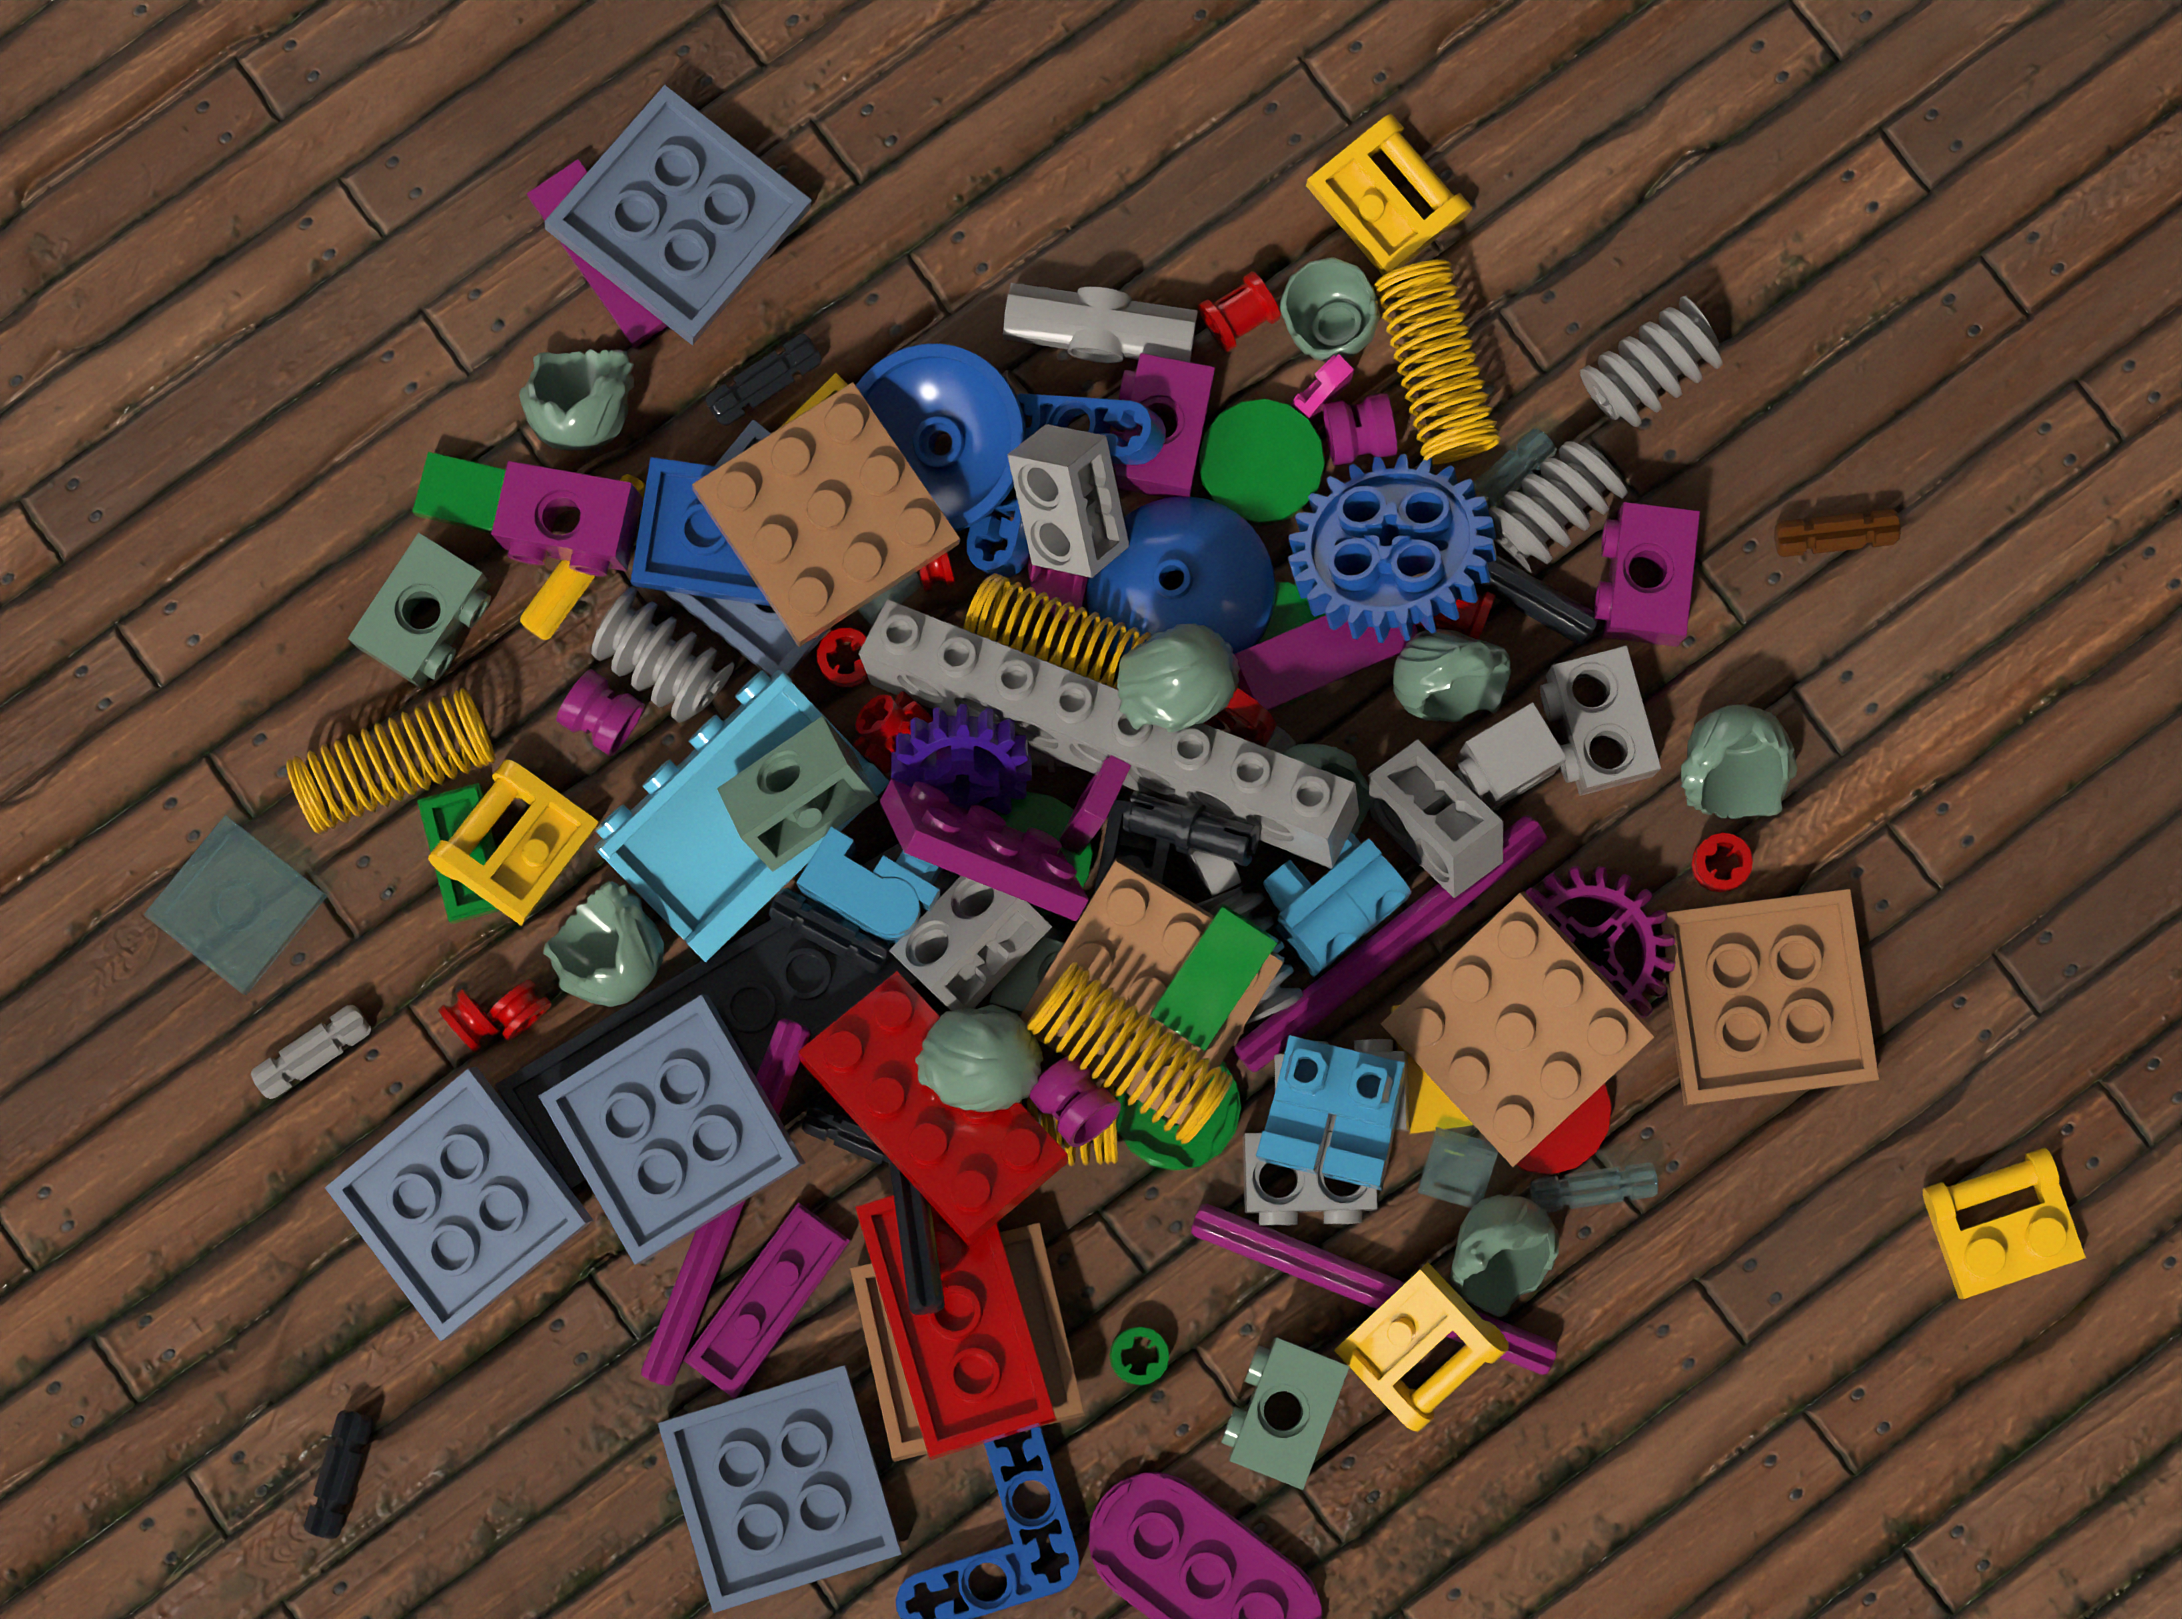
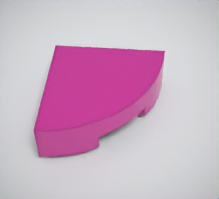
(1330, 382)
(1059, 584)

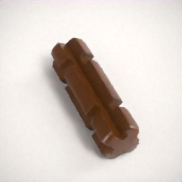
(1837, 533)

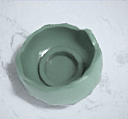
(1330, 309)

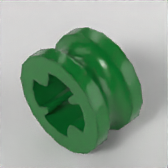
(1152, 1370)

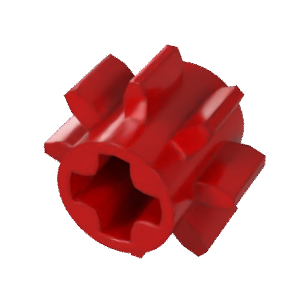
(880, 724)

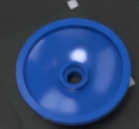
(955, 393)
(1224, 567)

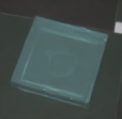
(235, 905)

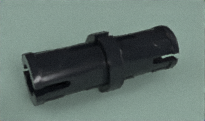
(1191, 828)

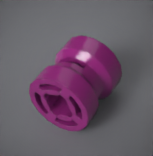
(1360, 429)
(594, 709)
(1075, 1101)

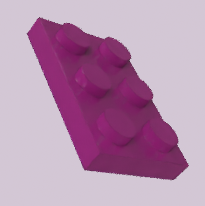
(983, 848)

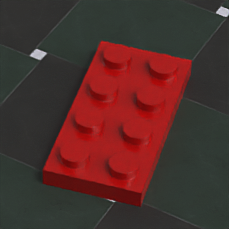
(959, 1159)
(975, 1359)

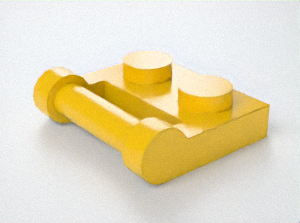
(1374, 209)
(531, 853)
(2011, 1244)
(1409, 1328)

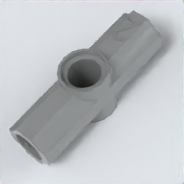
(1098, 324)

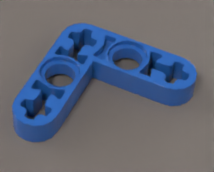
(1059, 412)
(1013, 1558)

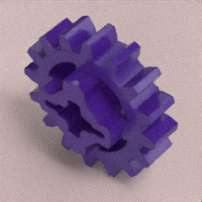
(965, 758)

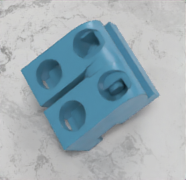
(877, 902)
(1333, 914)
(1326, 1082)

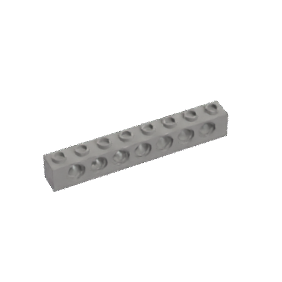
(1082, 725)

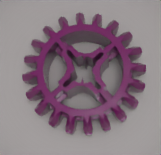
(1626, 914)

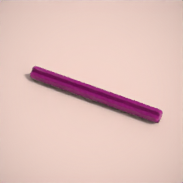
(1380, 952)
(713, 1238)
(1344, 1276)

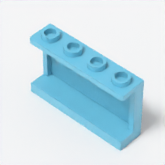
(680, 839)

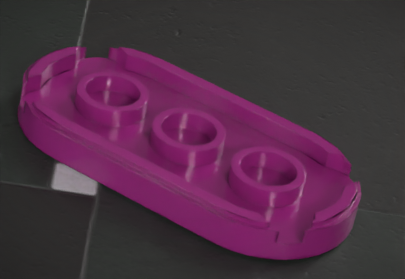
(1190, 1558)

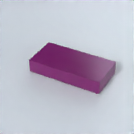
(1094, 804)

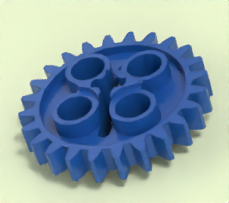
(1392, 548)

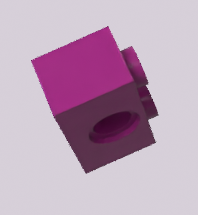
(1183, 395)
(538, 495)
(1667, 541)

